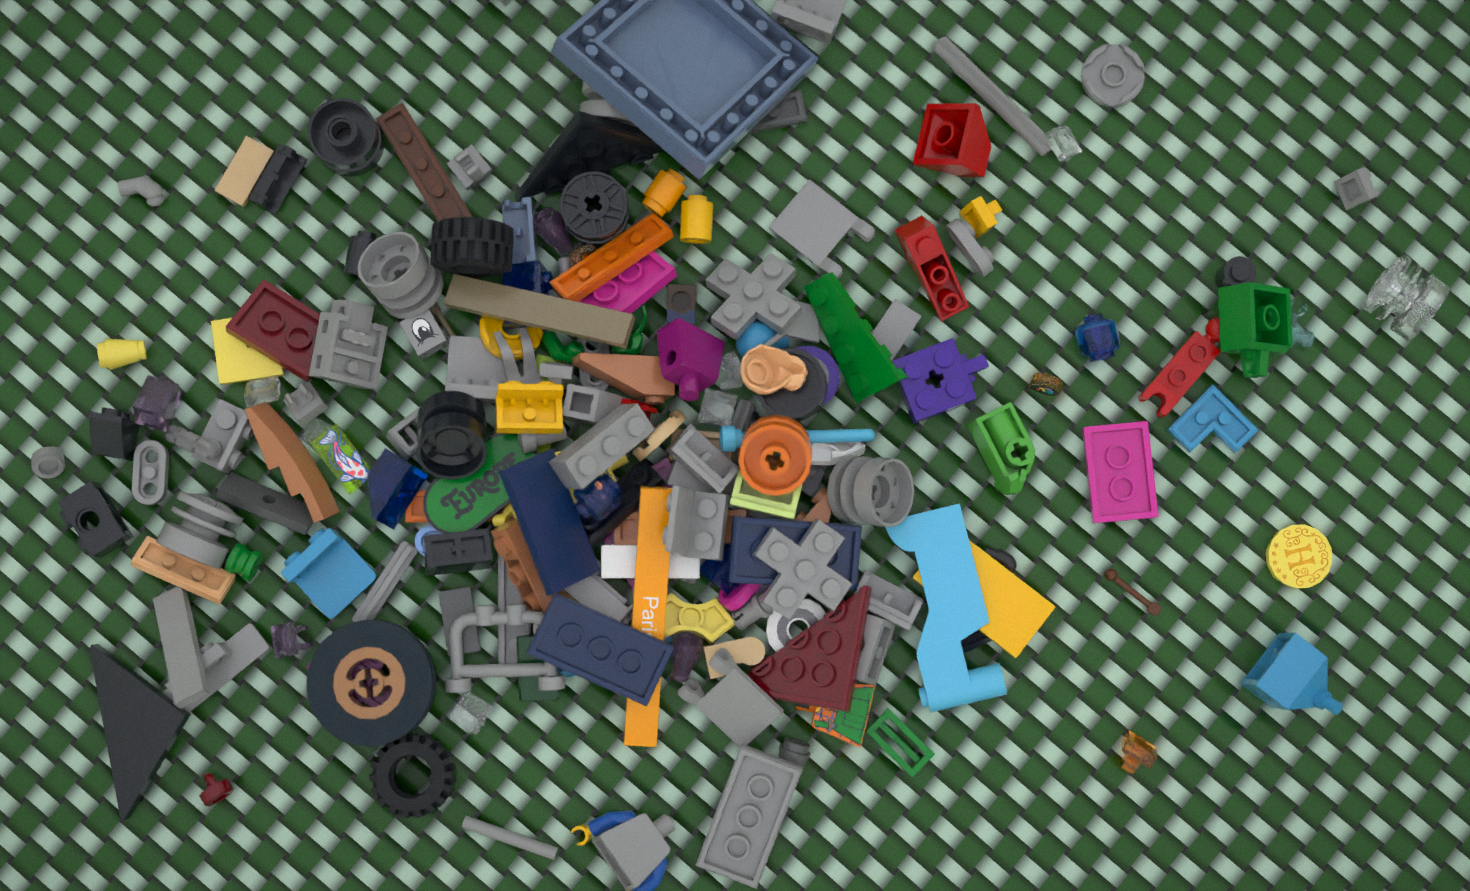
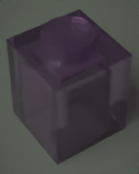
(157, 403)

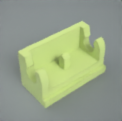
(751, 499)

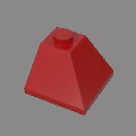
(953, 140)

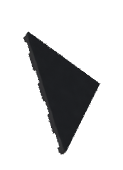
(584, 146)
(137, 726)

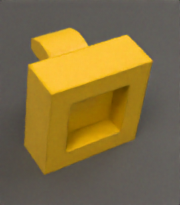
(981, 215)

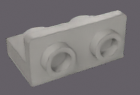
(228, 430)

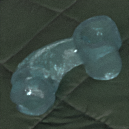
(1299, 335)

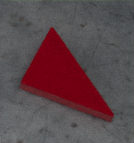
(821, 660)

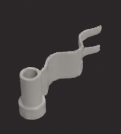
(527, 442)

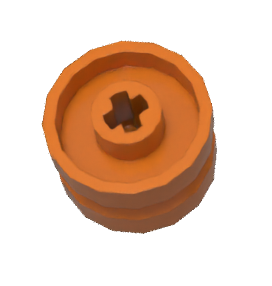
(769, 473)

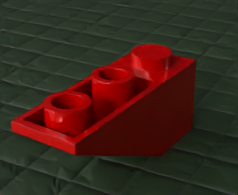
(931, 267)

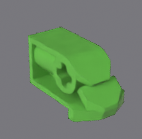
(996, 437)

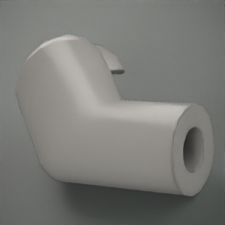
(144, 186)

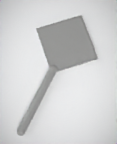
(803, 328)

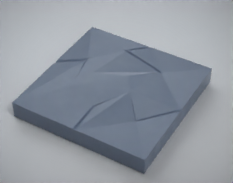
(686, 69)

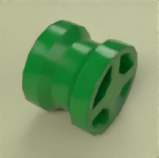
(244, 561)

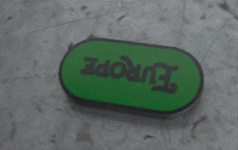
(475, 499)

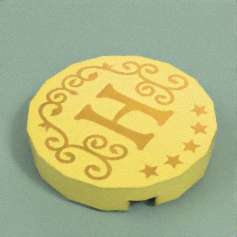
(1299, 556)

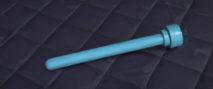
(732, 438)

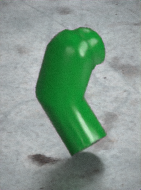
(558, 351)

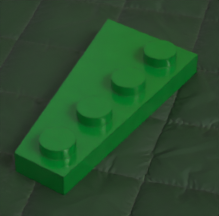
(856, 350)

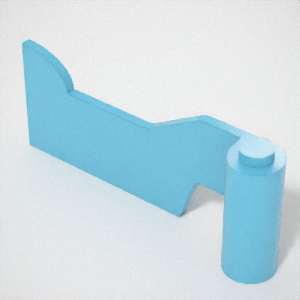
(954, 609)

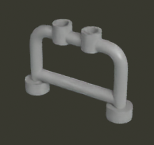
(485, 616)

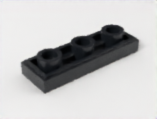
(639, 475)

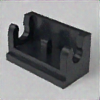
(457, 552)

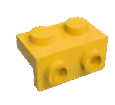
(529, 408)

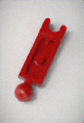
(1184, 368)

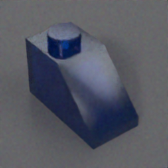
(392, 487)

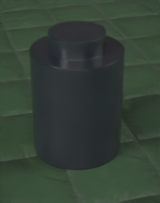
(355, 249)
(1235, 271)

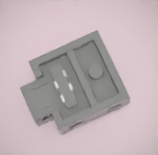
(348, 346)

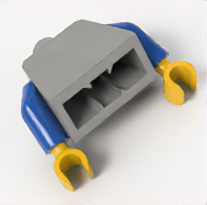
(631, 846)

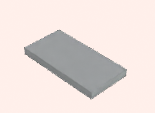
(749, 816)

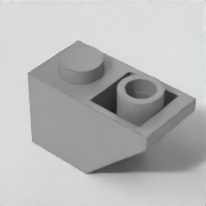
(589, 404)

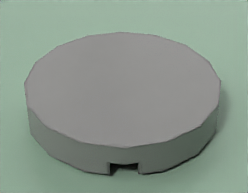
(1113, 75)

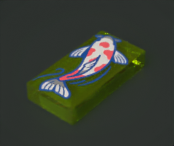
(342, 458)

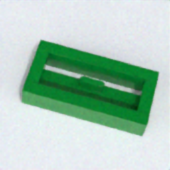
(879, 722)

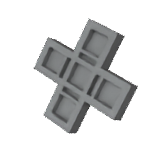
(753, 296)
(802, 569)

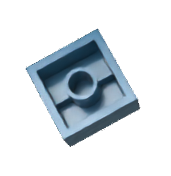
(1292, 676)

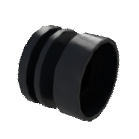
(598, 226)

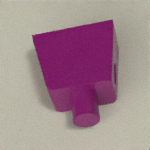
(689, 357)

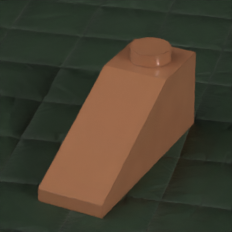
(631, 374)

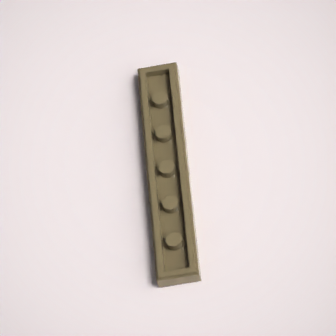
(540, 310)

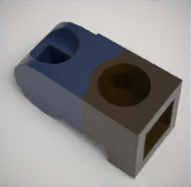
(681, 302)

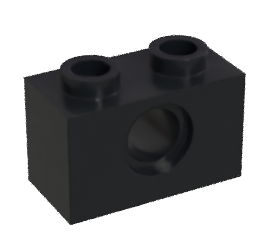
(111, 528)

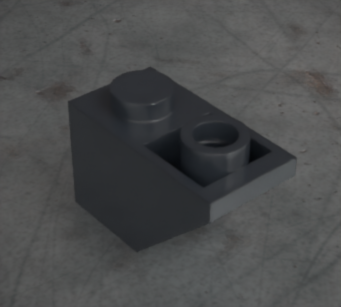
(113, 434)

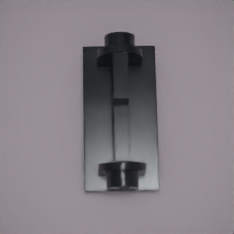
(278, 178)

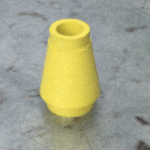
(119, 352)

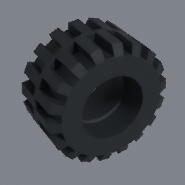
(472, 246)
(385, 781)

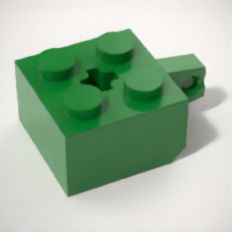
(1255, 324)

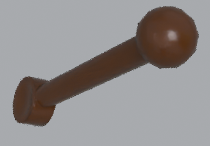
(1152, 608)

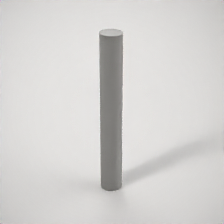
(509, 837)

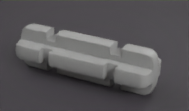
(191, 442)

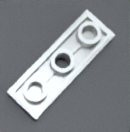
(619, 562)

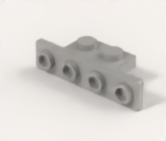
(227, 660)

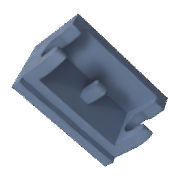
(520, 217)

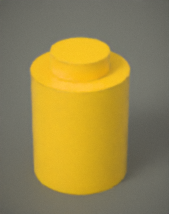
(696, 220)

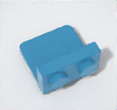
(329, 572)

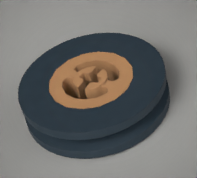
(332, 686)

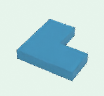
(1215, 414)

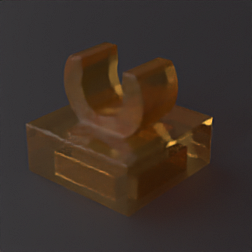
(1136, 752)

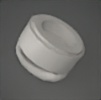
(48, 462)

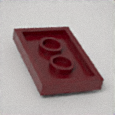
(277, 328)

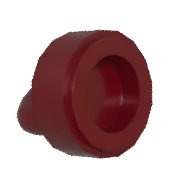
(215, 790)

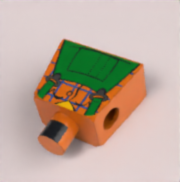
(841, 724)

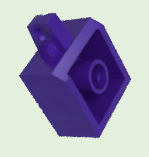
(955, 379)

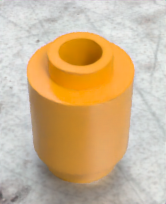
(664, 192)

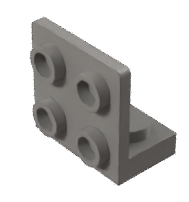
(809, 17)
(473, 369)
(696, 523)

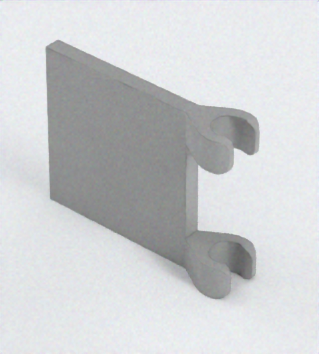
(816, 225)
(734, 702)

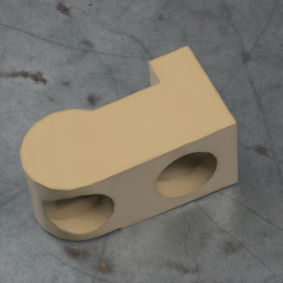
(744, 650)

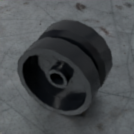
(801, 402)

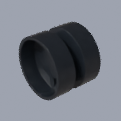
(346, 137)
(451, 435)

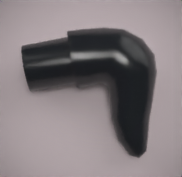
(1003, 558)

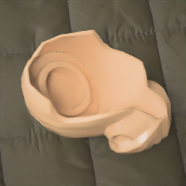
(770, 369)

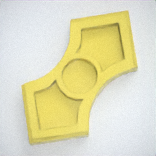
(706, 619)

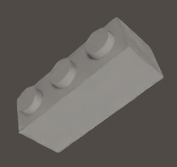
(601, 446)

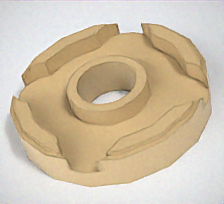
(662, 432)

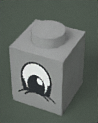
(425, 334)

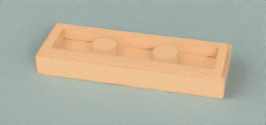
(182, 571)

